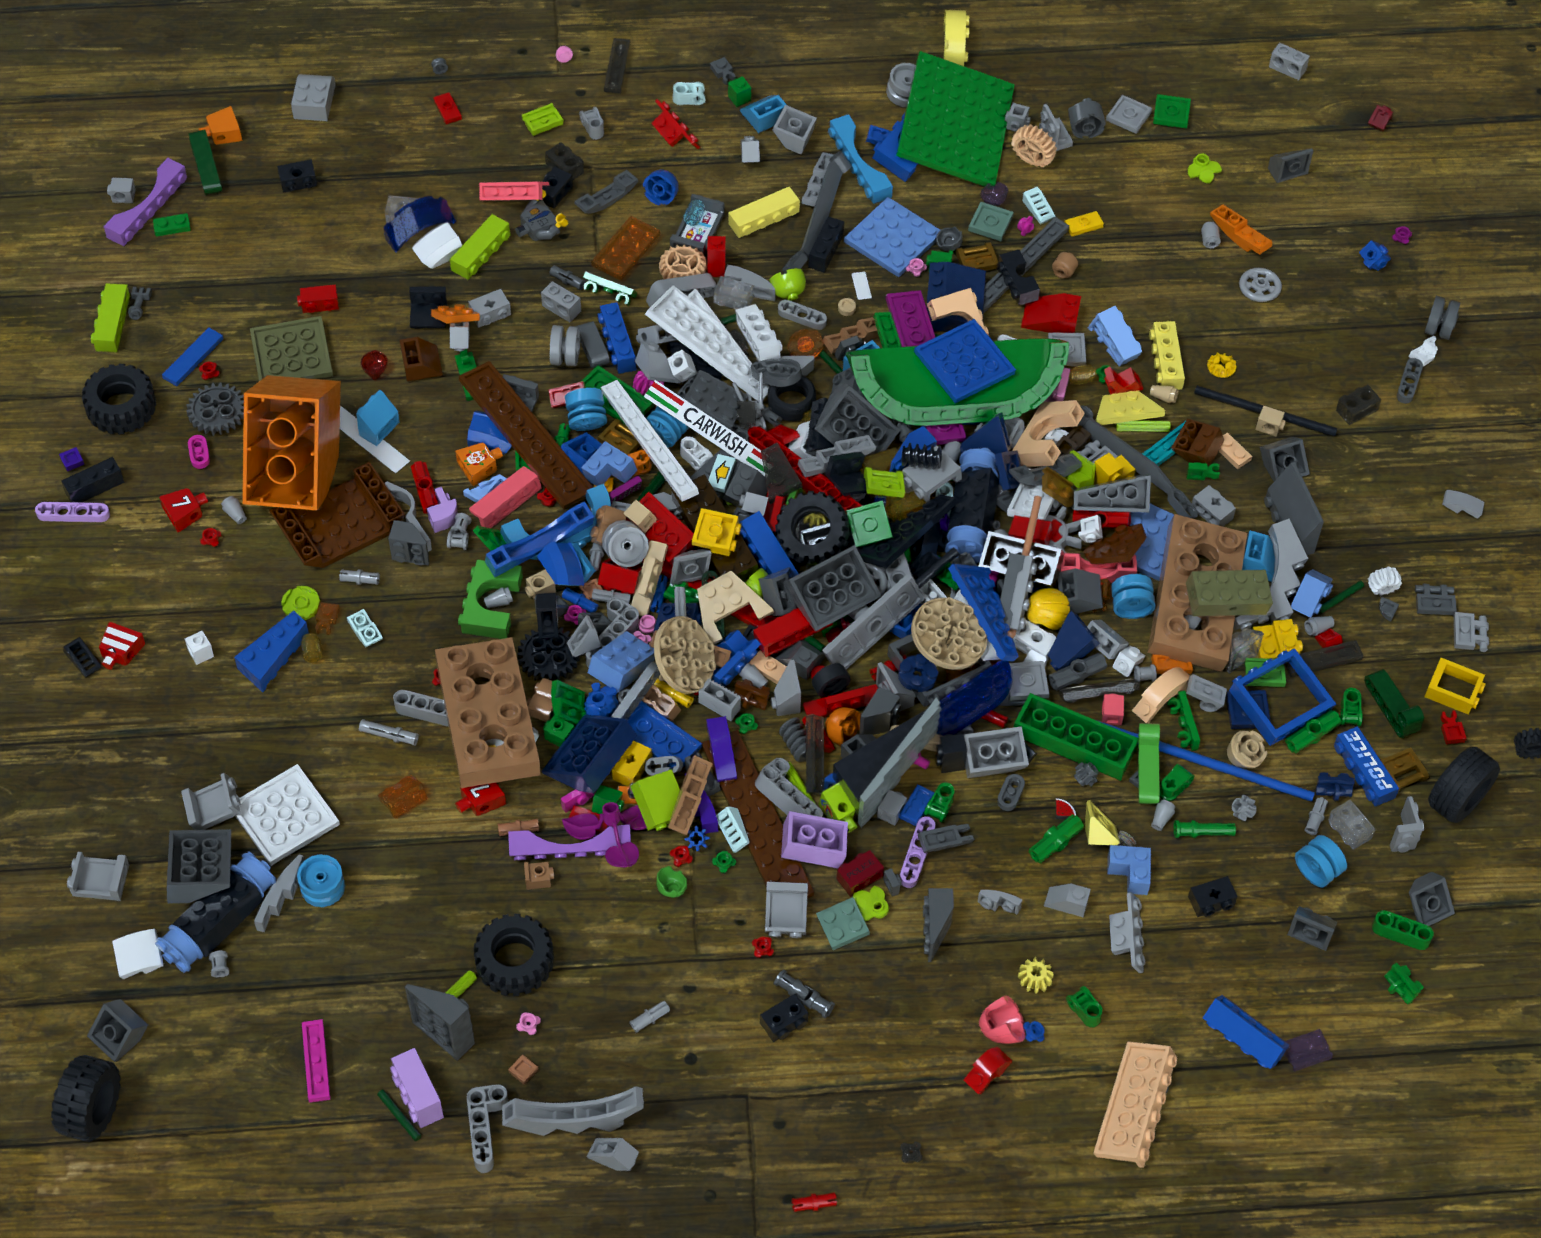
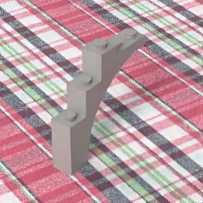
(1288, 558)
(572, 1117)

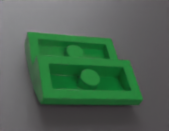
(567, 702)

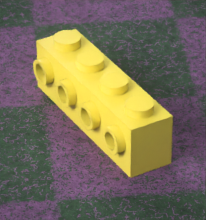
(764, 212)
(1167, 354)

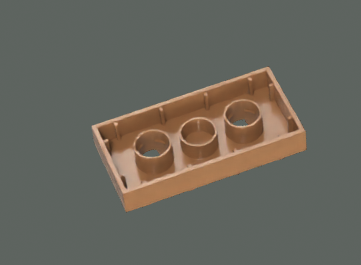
(1170, 629)
(487, 712)

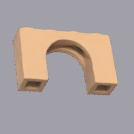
(958, 303)
(1049, 416)

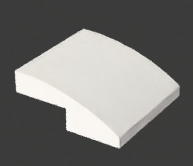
(137, 953)

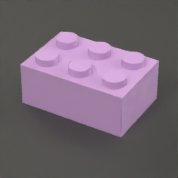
(814, 839)
(416, 1088)

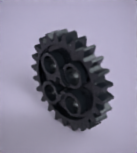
(548, 654)

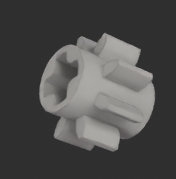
(1244, 807)

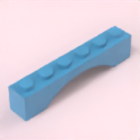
(875, 183)

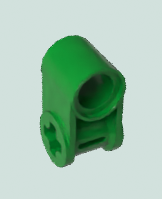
(1351, 710)
(1175, 783)
(939, 805)
(1084, 1003)

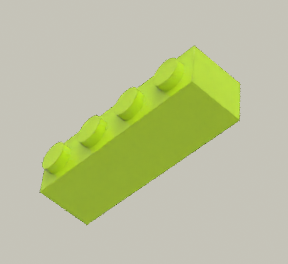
(480, 247)
(110, 317)

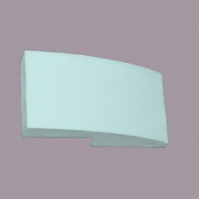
(364, 628)

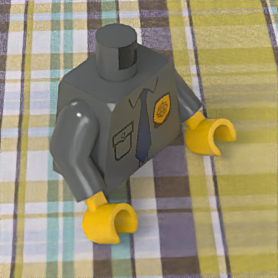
(540, 221)

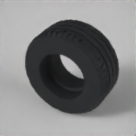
(1464, 784)

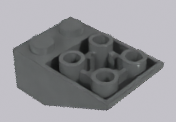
(937, 918)

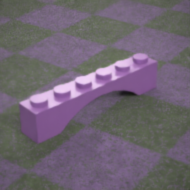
(125, 225)
(527, 844)

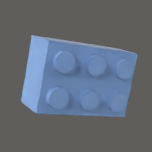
(621, 661)

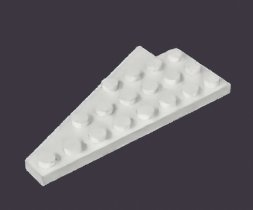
(701, 331)

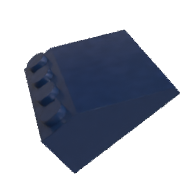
(951, 278)
(590, 752)

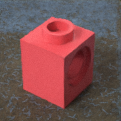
(1113, 709)

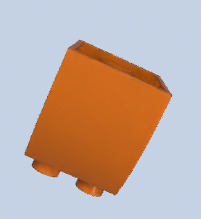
(290, 441)

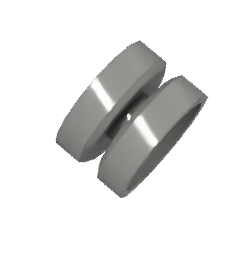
(900, 83)
(564, 347)
(625, 543)

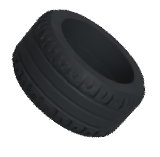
(792, 412)

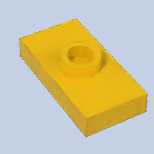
(1084, 223)

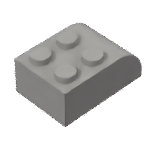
(313, 97)
(995, 752)

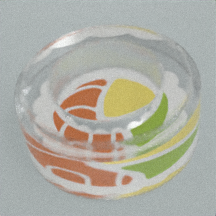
(1126, 839)

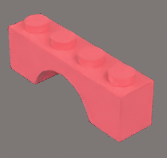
(1106, 571)

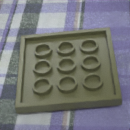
(292, 349)

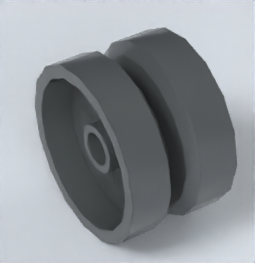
(1441, 317)

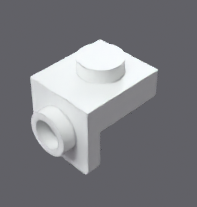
(1090, 529)
(1127, 660)

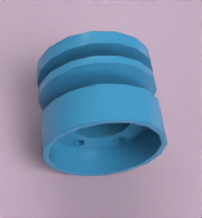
(585, 409)
(666, 426)

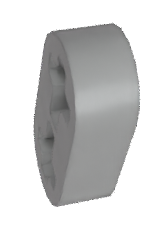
(663, 761)

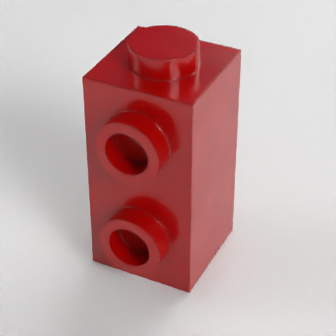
(318, 299)

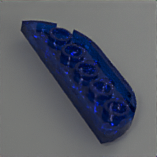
(975, 698)

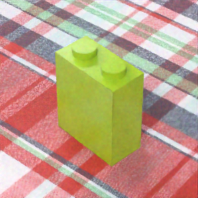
(656, 798)

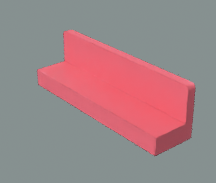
(511, 190)
(506, 497)

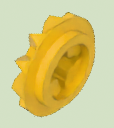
(1217, 369)

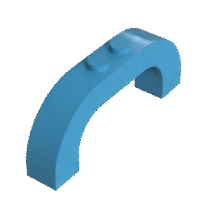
(596, 497)

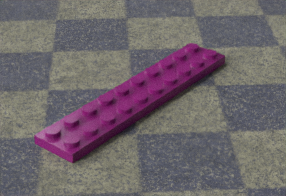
(914, 329)

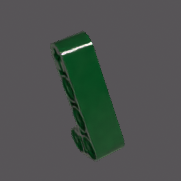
(205, 162)
(1402, 718)

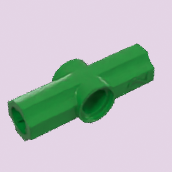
(1305, 736)
(1056, 838)

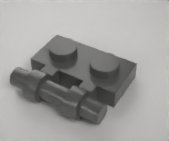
(1433, 603)

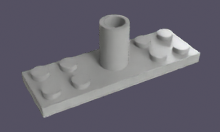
(874, 622)

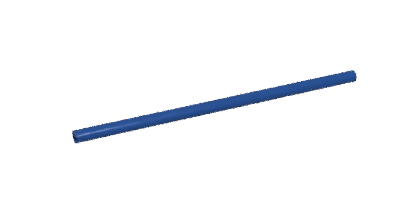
(1229, 769)

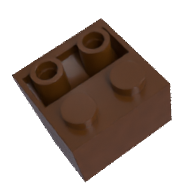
(420, 359)
(1198, 442)

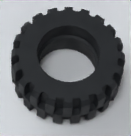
(114, 381)
(798, 509)
(507, 931)
(85, 1098)

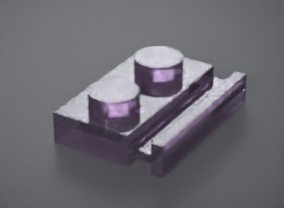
(1307, 1050)

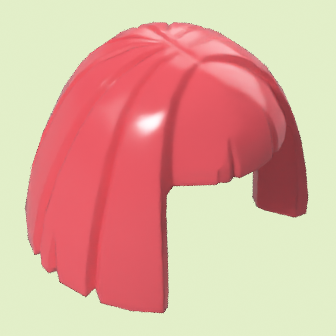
(1002, 1022)

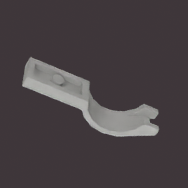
(404, 496)

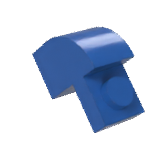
(737, 642)

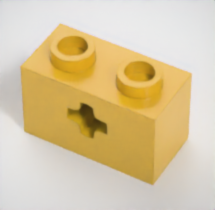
(632, 764)

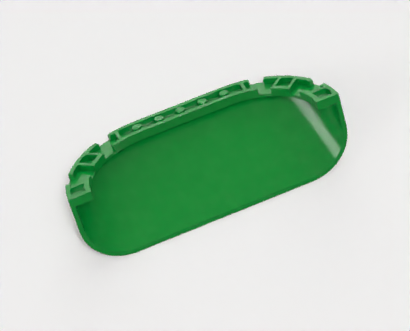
(907, 391)

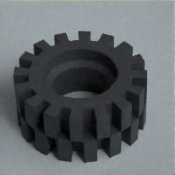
(1528, 743)

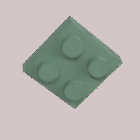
(990, 221)
(843, 923)

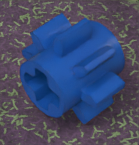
(701, 842)

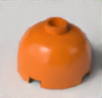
(843, 724)

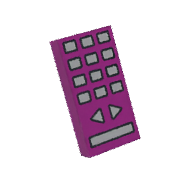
(625, 489)

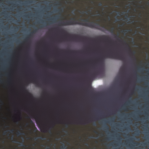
(995, 194)

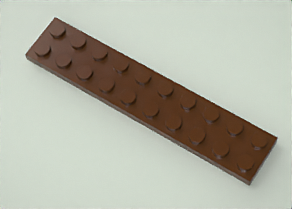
(526, 434)
(759, 818)

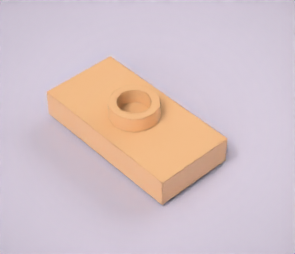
(768, 666)

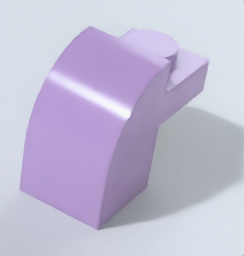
(443, 514)

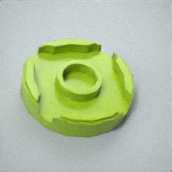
(301, 600)

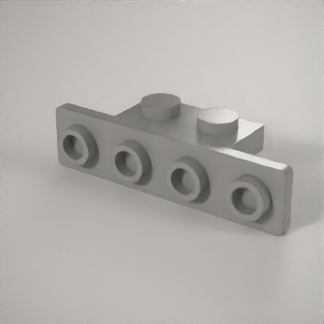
(1126, 932)

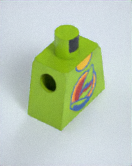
(838, 806)

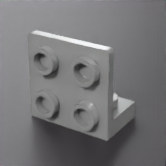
(1055, 129)

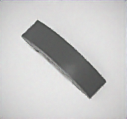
(609, 195)
(1064, 466)

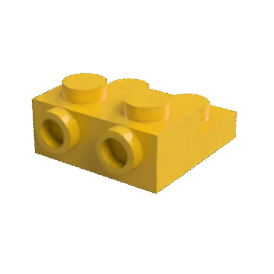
(716, 531)
(1278, 638)

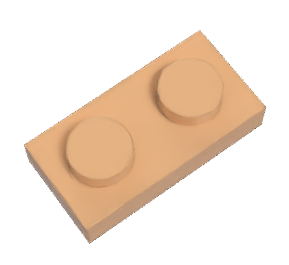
(1234, 452)

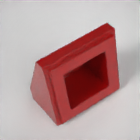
(1328, 638)

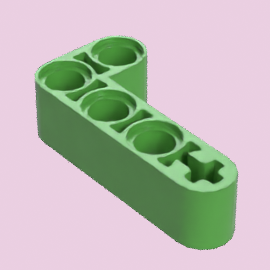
(1148, 763)

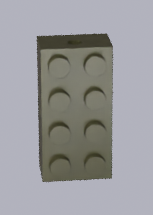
(1229, 592)

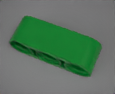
(1392, 930)

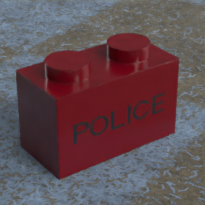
(860, 872)

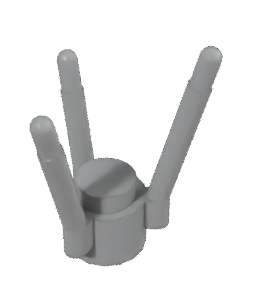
(759, 405)

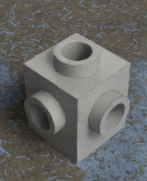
(1017, 117)

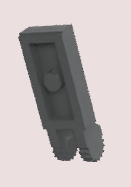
(944, 838)

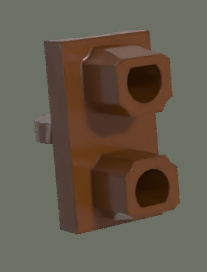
(751, 695)

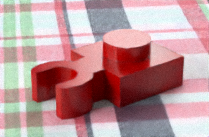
(1452, 730)

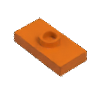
(1164, 663)

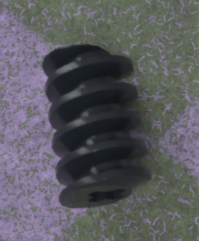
(921, 456)

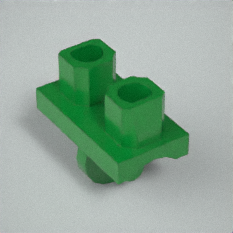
(691, 594)
(1402, 984)

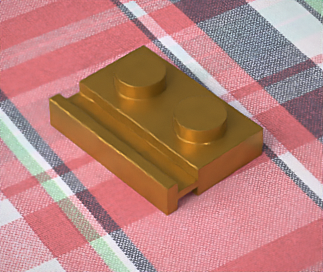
(1057, 487)

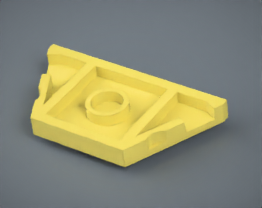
(1127, 407)

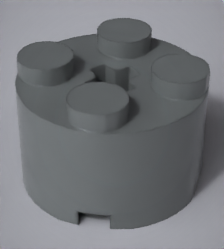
(1086, 118)

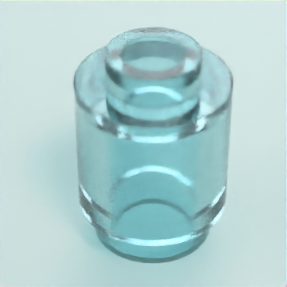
(694, 212)

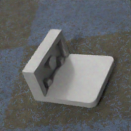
(1408, 834)

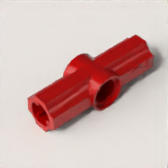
(423, 485)
(1113, 518)

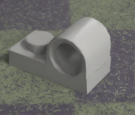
(1210, 694)

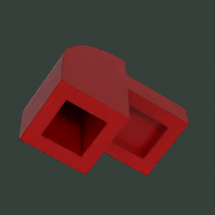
(1122, 382)
(986, 1068)

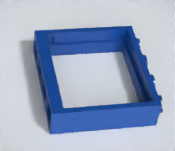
(1257, 716)

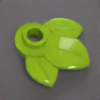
(1203, 168)
(869, 901)

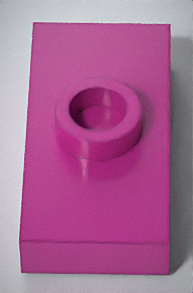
(575, 798)

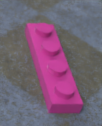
(315, 1060)

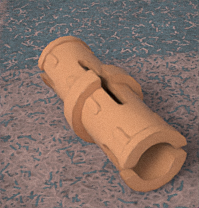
(531, 825)

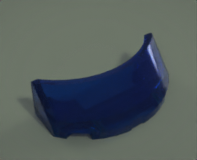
(416, 217)

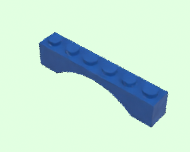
(562, 528)

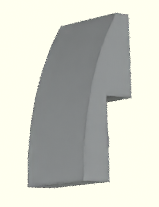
(1460, 501)
(993, 899)

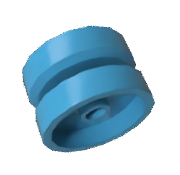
(1133, 596)
(1321, 861)
(321, 880)

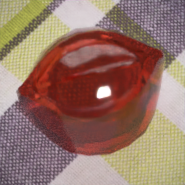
(374, 364)

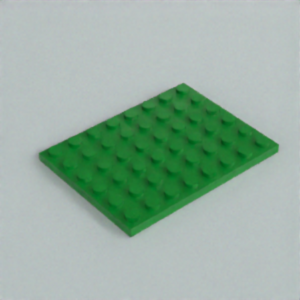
(955, 120)

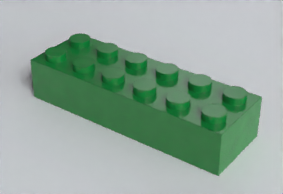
(1076, 736)

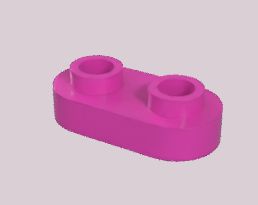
(198, 453)

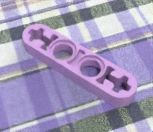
(71, 515)
(915, 851)

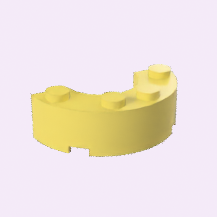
(955, 36)

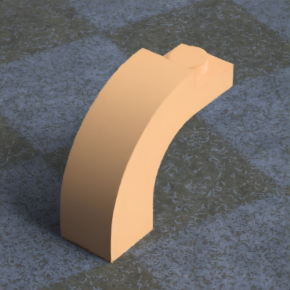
(1160, 692)

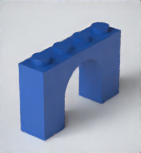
(886, 154)

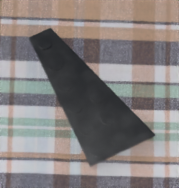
(906, 532)

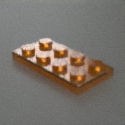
(625, 248)

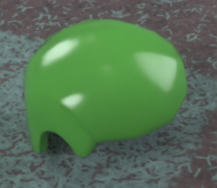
(671, 882)

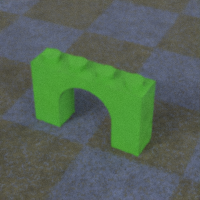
(481, 621)

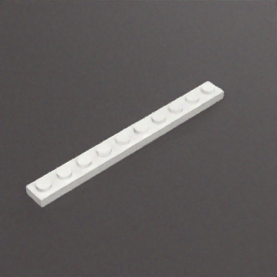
(650, 441)

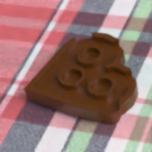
(1118, 547)

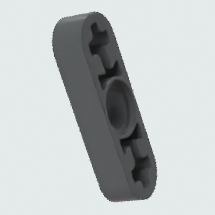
(1409, 386)

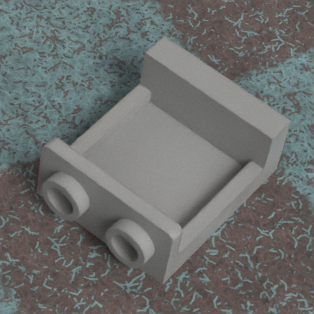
(928, 480)
(212, 803)
(98, 877)
(786, 909)

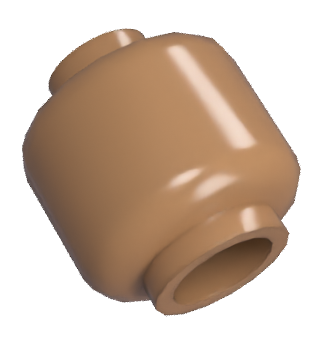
(1065, 265)

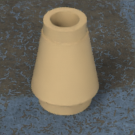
(1164, 393)

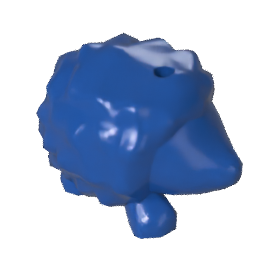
(601, 701)

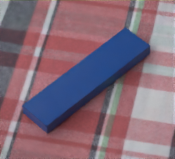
(192, 357)

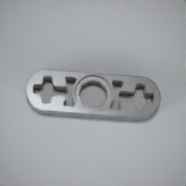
(788, 314)

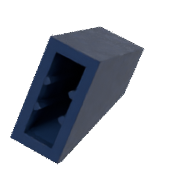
(990, 435)
(1072, 642)

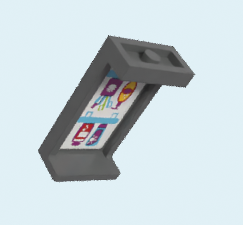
(698, 235)

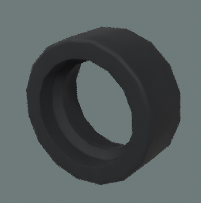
(831, 680)

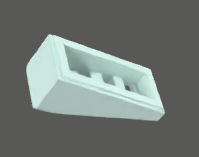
(1035, 195)
(725, 819)

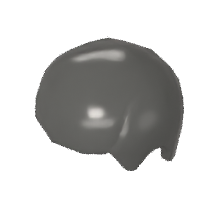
(949, 239)

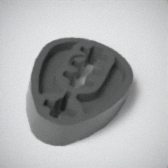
(777, 371)

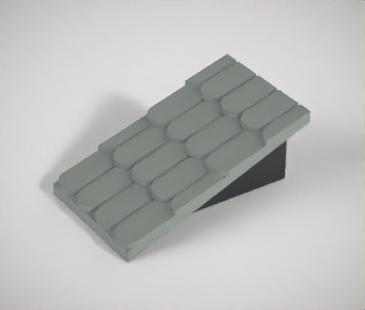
(881, 763)

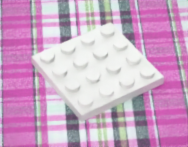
(285, 815)

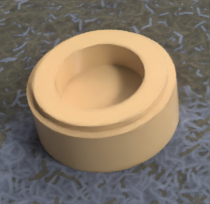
(847, 307)

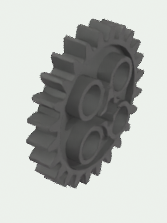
(216, 408)

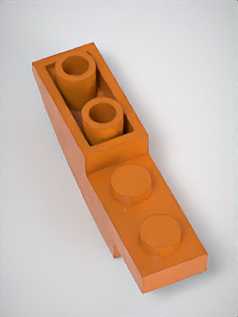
(1238, 231)

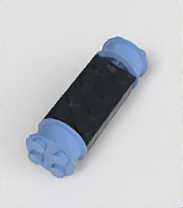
(976, 503)
(216, 915)

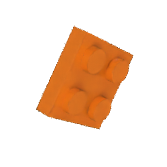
(456, 314)

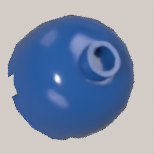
(661, 187)

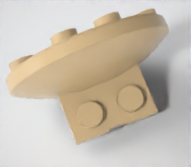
(948, 633)
(684, 654)

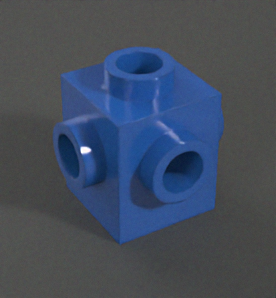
(1375, 255)

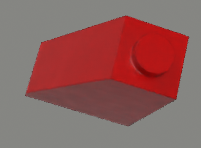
(716, 255)

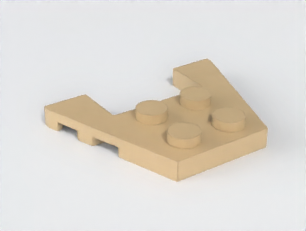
(725, 597)

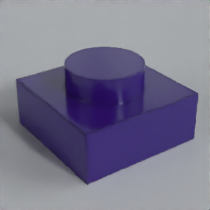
(71, 459)

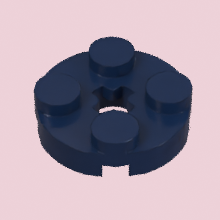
(921, 664)

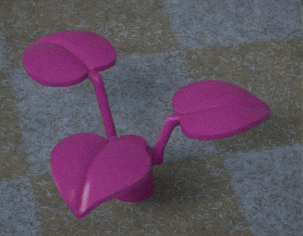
(584, 826)

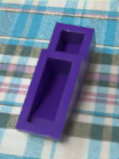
(721, 749)
(707, 814)

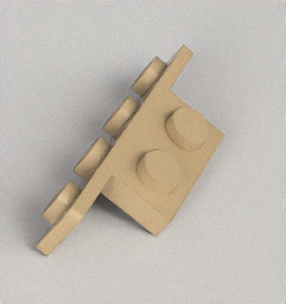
(649, 577)

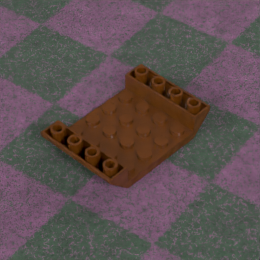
(344, 523)

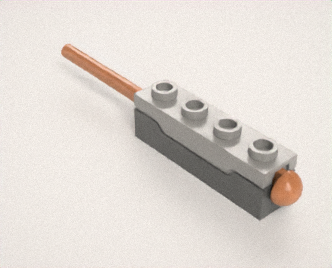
(1018, 579)

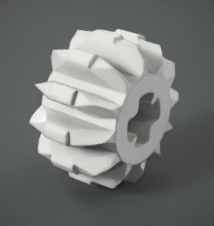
(1384, 581)

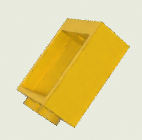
(1449, 698)

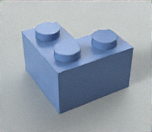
(608, 462)
(1311, 591)
(1133, 863)

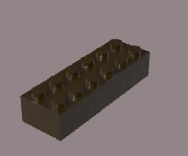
(740, 561)

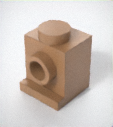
(538, 875)

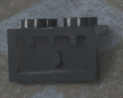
(422, 301)
(845, 473)

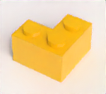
(1112, 469)

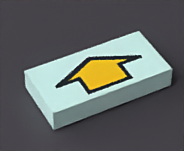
(721, 472)

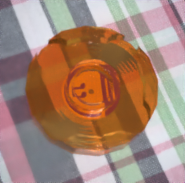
(805, 343)

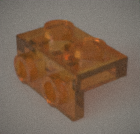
(403, 796)

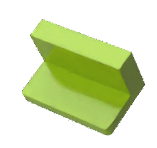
(1084, 475)

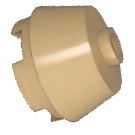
(1246, 749)

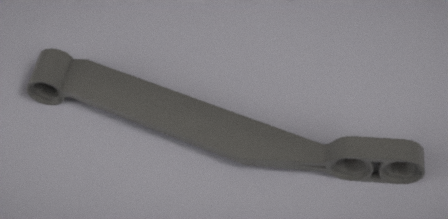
(838, 165)
(1139, 462)

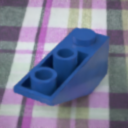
(919, 436)

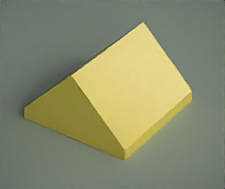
(1099, 827)

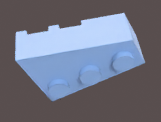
(1116, 336)

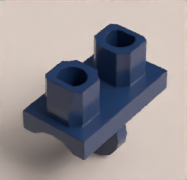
(1334, 786)

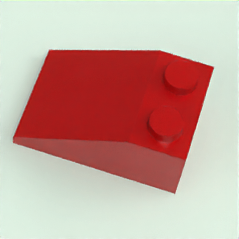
(1052, 313)

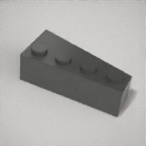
(1120, 495)

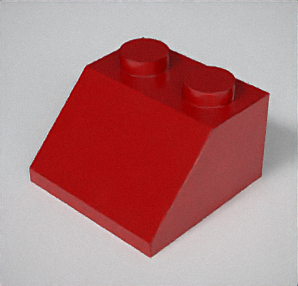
(619, 577)

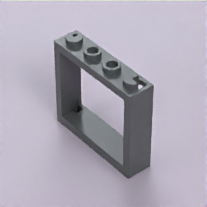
(906, 645)

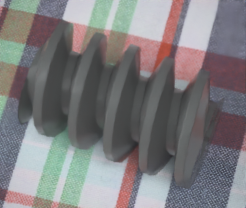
(795, 738)

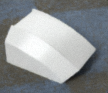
(437, 246)

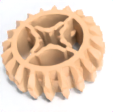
(1034, 146)
(683, 261)

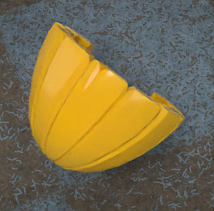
(1048, 608)

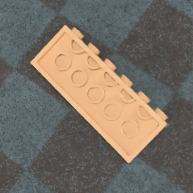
(1136, 1103)

